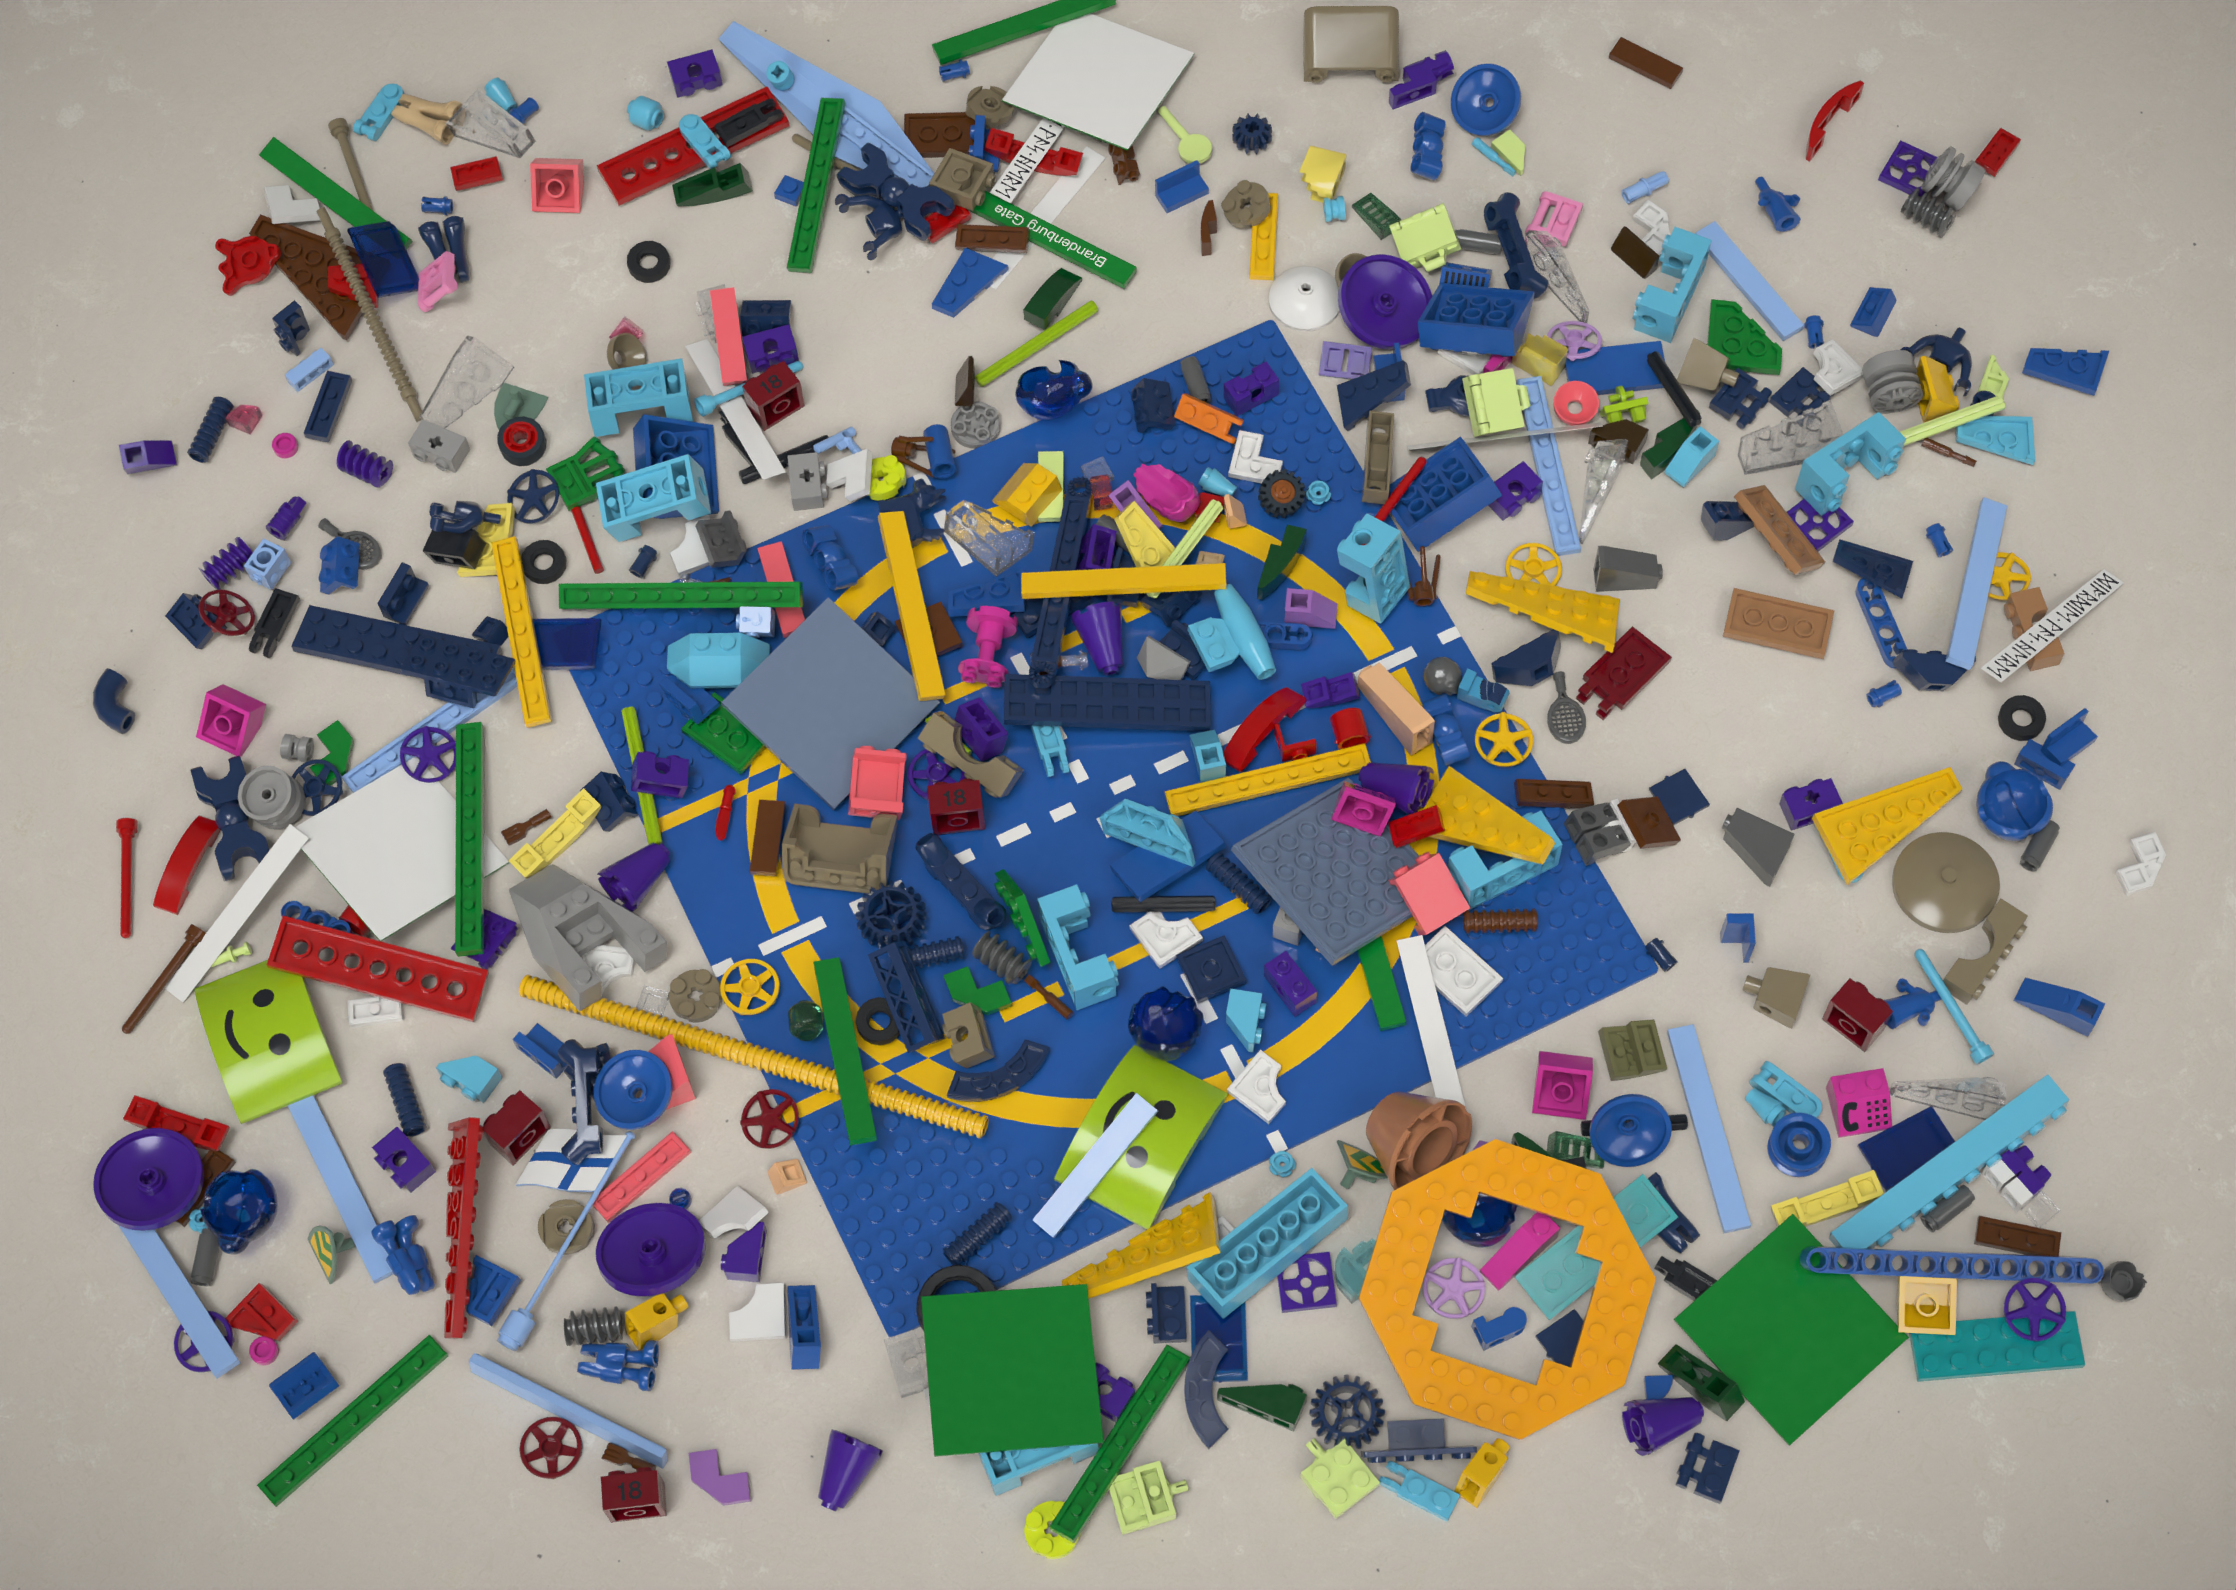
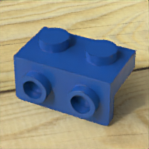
(980, 135)
(339, 565)
(303, 1385)

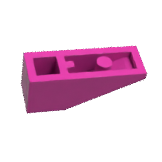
(1520, 1250)

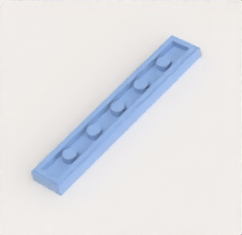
(1751, 282)
(1095, 1165)

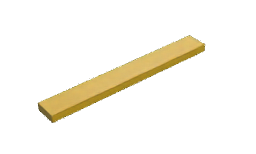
(1123, 581)
(911, 606)
(521, 632)
(1267, 780)

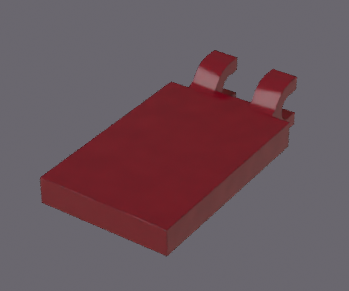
(1624, 673)

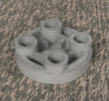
(975, 425)

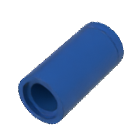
(939, 451)

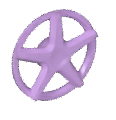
(1575, 339)
(1453, 1287)

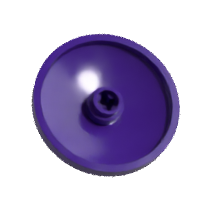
(1383, 301)
(148, 1179)
(650, 1249)

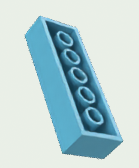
(1268, 1242)

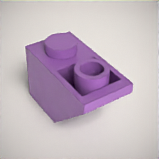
(1126, 494)
(1310, 609)

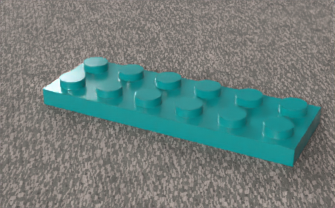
(1563, 1276)
(1992, 1348)

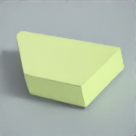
(1511, 150)
(1994, 378)

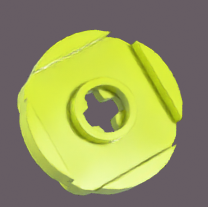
(893, 475)
(1043, 1543)

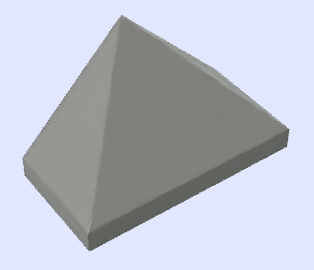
(1161, 662)

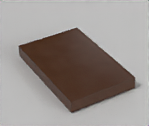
(937, 132)

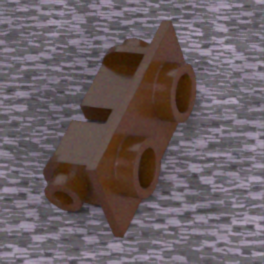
(1122, 166)

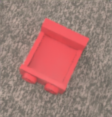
(876, 782)
(1429, 892)

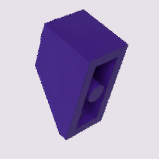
(745, 1255)

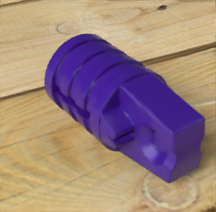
(286, 518)

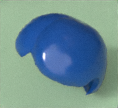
(2013, 802)

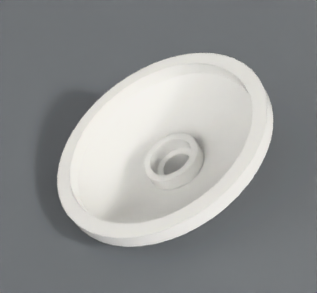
(1300, 308)

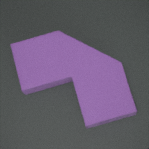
(724, 1489)

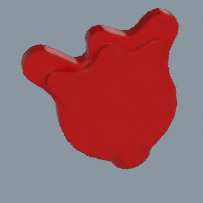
(246, 261)

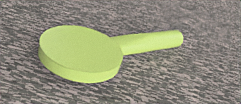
(1192, 146)

